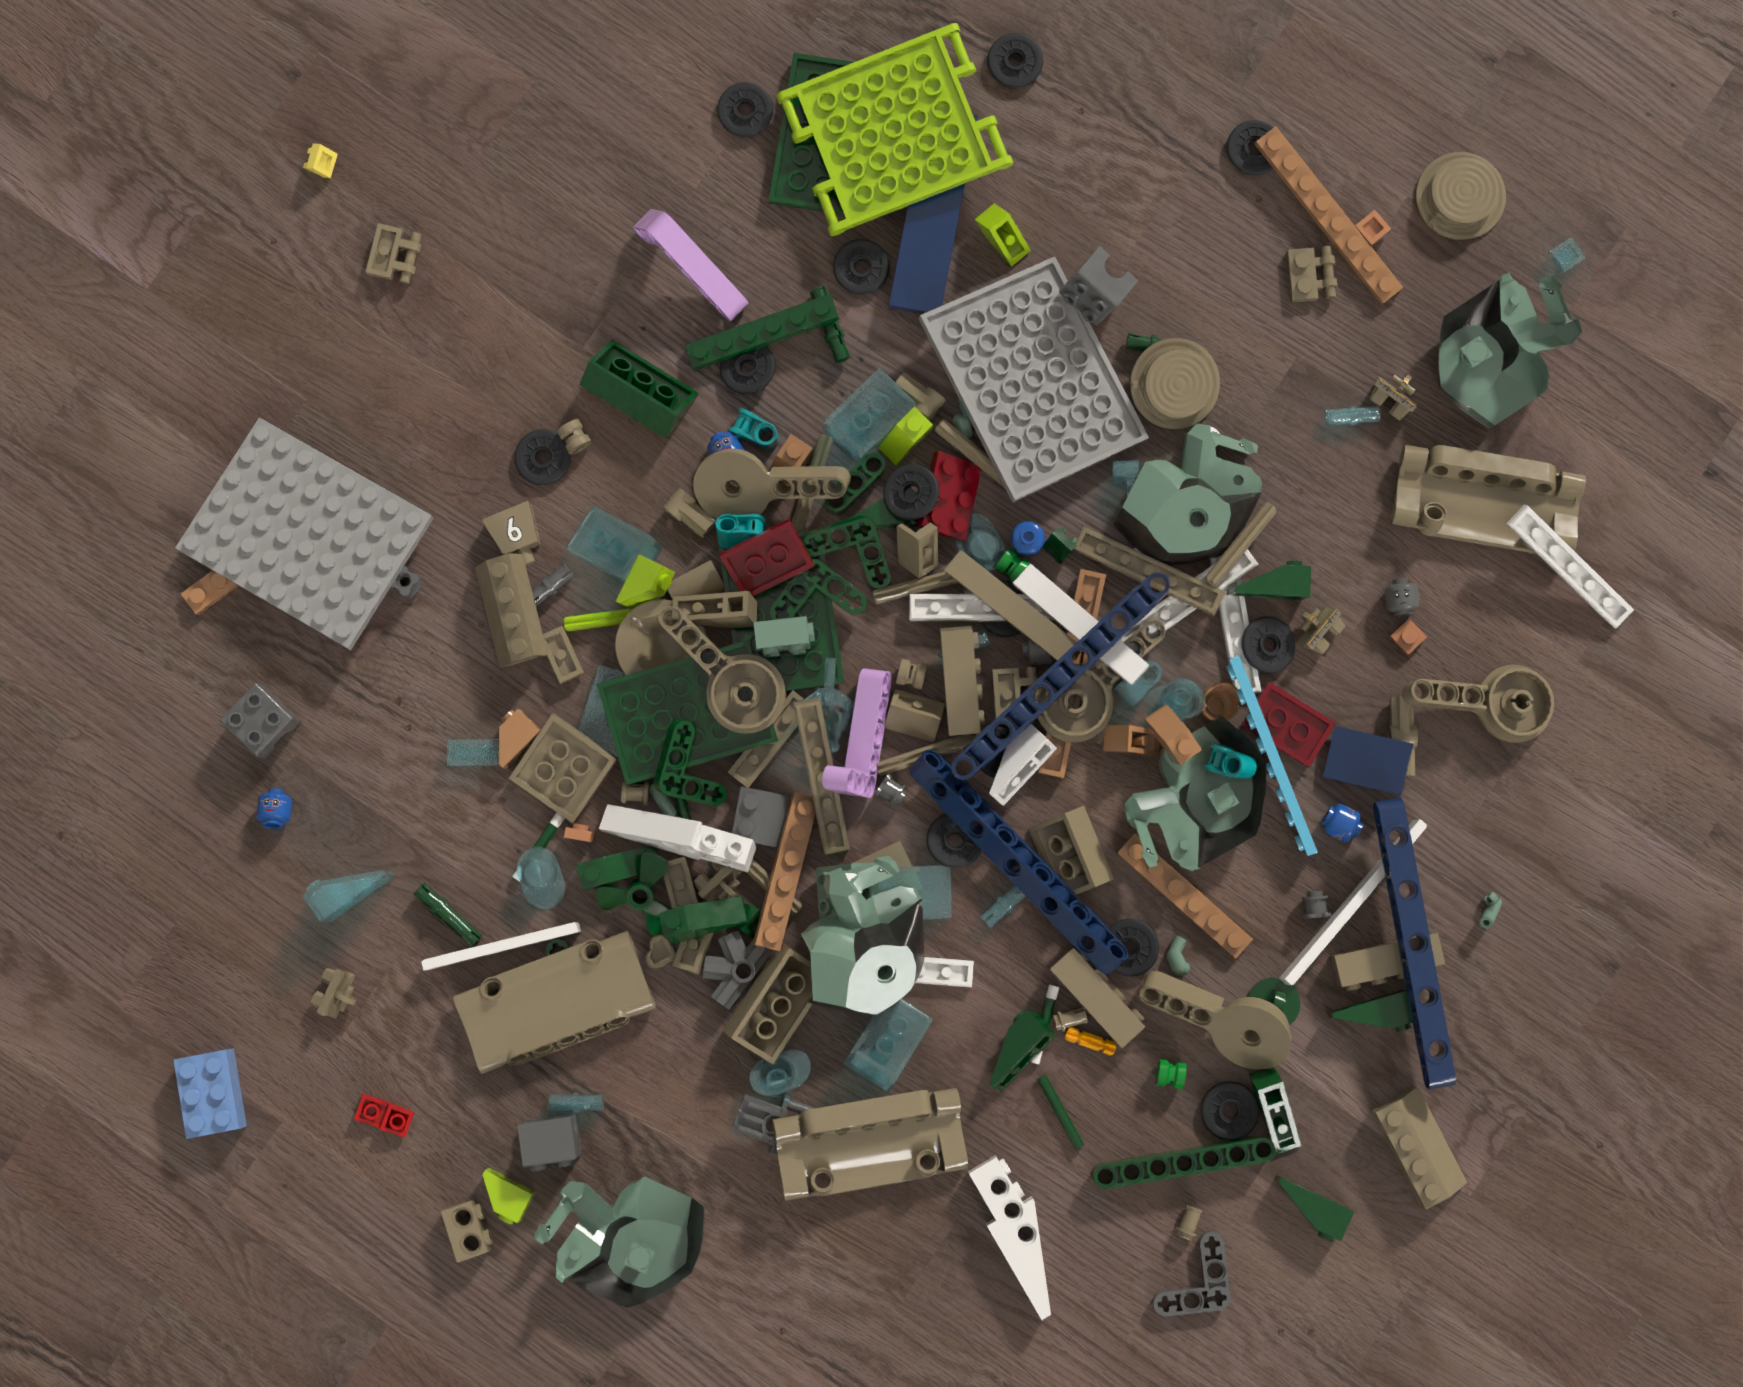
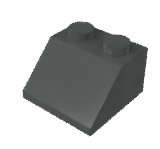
(760, 816)

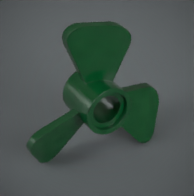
(651, 870)

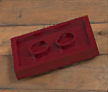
(957, 493)
(767, 558)
(1292, 724)

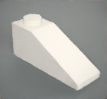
(1020, 762)

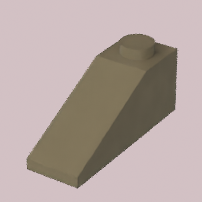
(718, 609)

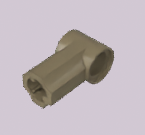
(927, 399)
(684, 509)

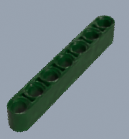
(1196, 1165)

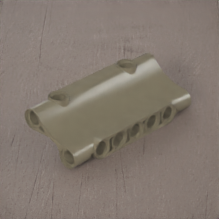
(1477, 492)
(554, 1002)
(870, 1143)

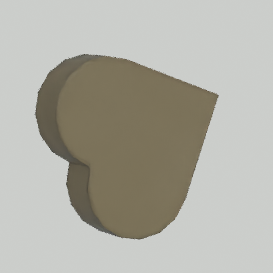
(661, 952)

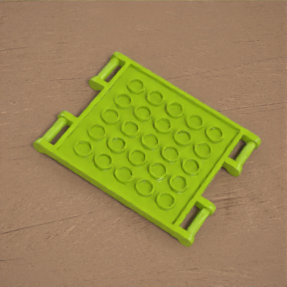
(894, 129)

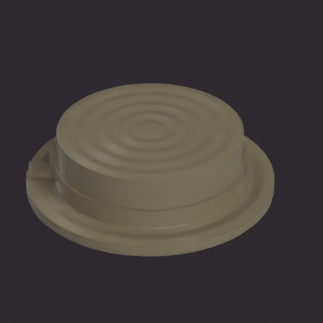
(1460, 196)
(1175, 383)
(645, 643)

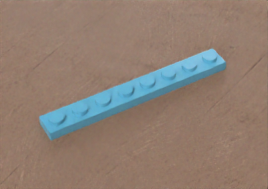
(1275, 766)

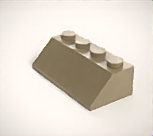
(510, 609)
(773, 1005)
(1419, 1148)

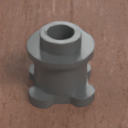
(403, 577)
(891, 791)
(1315, 905)

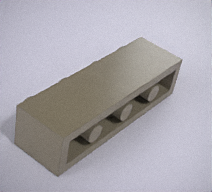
(960, 680)
(1376, 963)
(1097, 997)

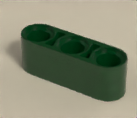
(867, 478)

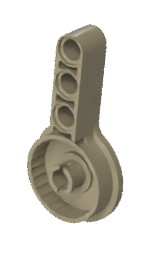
(757, 485)
(730, 674)
(1095, 693)
(1493, 701)
(1245, 1031)

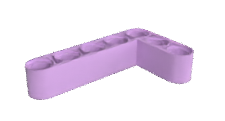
(662, 231)
(865, 738)

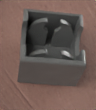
(1094, 289)
(259, 720)
(550, 1141)

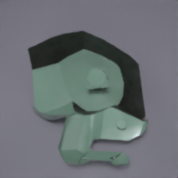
(1494, 347)
(1193, 508)
(1201, 809)
(871, 946)
(629, 1248)

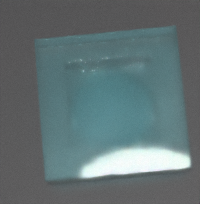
(1567, 255)

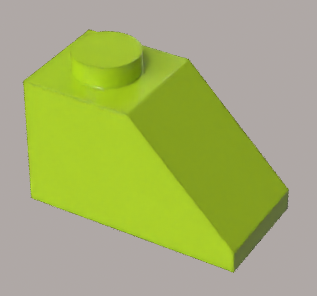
(1003, 234)
(906, 436)
(645, 582)
(507, 1196)

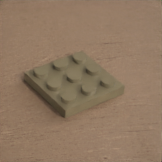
(563, 768)

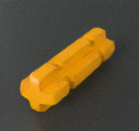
(1090, 1041)

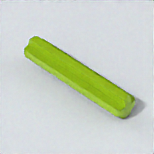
(595, 620)

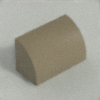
(697, 582)

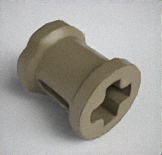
(635, 792)

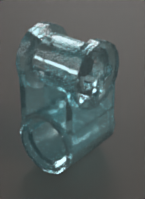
(1133, 694)

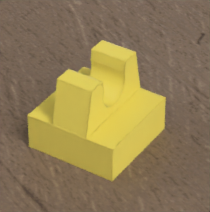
(320, 160)

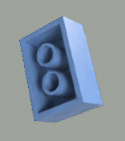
(210, 1093)

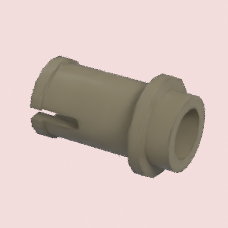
(1069, 1019)
(1189, 1223)

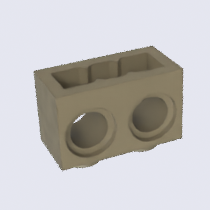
(460, 1231)

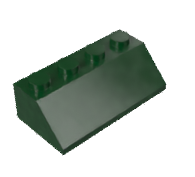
(638, 388)

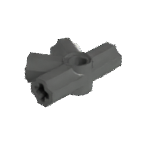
(725, 967)

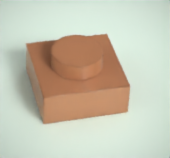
(1373, 227)
(1407, 637)
(579, 832)

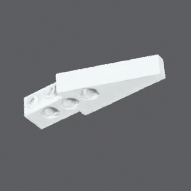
(679, 836)
(1022, 1255)

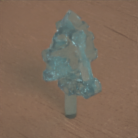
(830, 697)

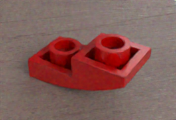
(383, 1115)

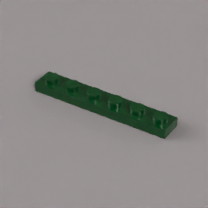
(762, 332)

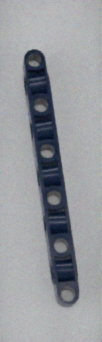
(1060, 676)
(1019, 862)
(1417, 964)

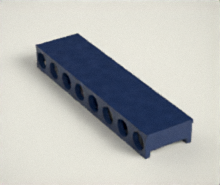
(926, 252)

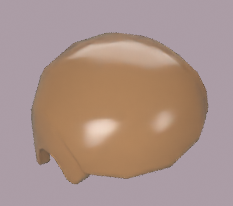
(1221, 701)

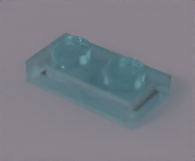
(473, 752)

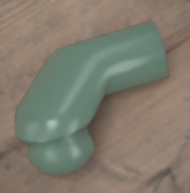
(963, 425)
(662, 801)
(1491, 911)
(1175, 958)

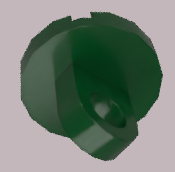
(1279, 994)

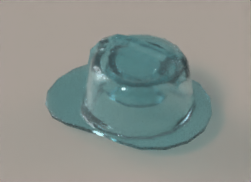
(982, 542)
(1180, 695)
(541, 878)
(780, 1078)

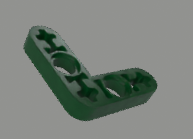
(861, 540)
(811, 585)
(676, 771)

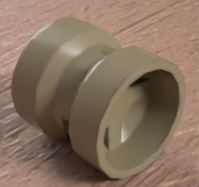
(574, 436)
(917, 675)

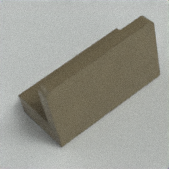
(918, 549)
(914, 715)

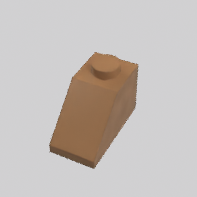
(792, 454)
(1173, 735)
(515, 736)
(1131, 741)

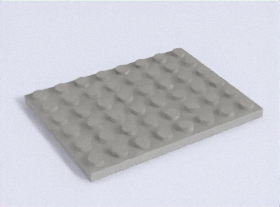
(1033, 379)
(304, 533)

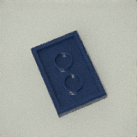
(1368, 760)

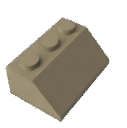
(1072, 850)

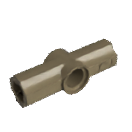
(1403, 727)

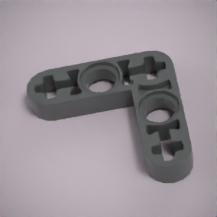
(1210, 1284)

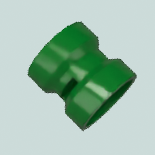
(1012, 564)
(1170, 1073)

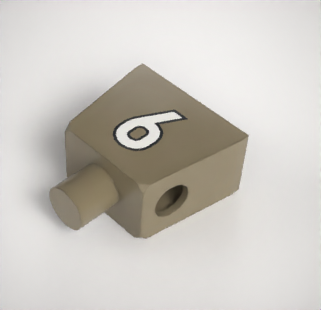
(515, 531)

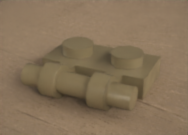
(385, 253)
(1303, 277)
(1007, 686)

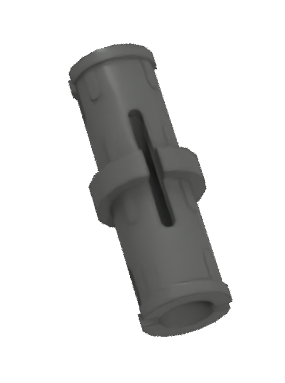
(551, 583)

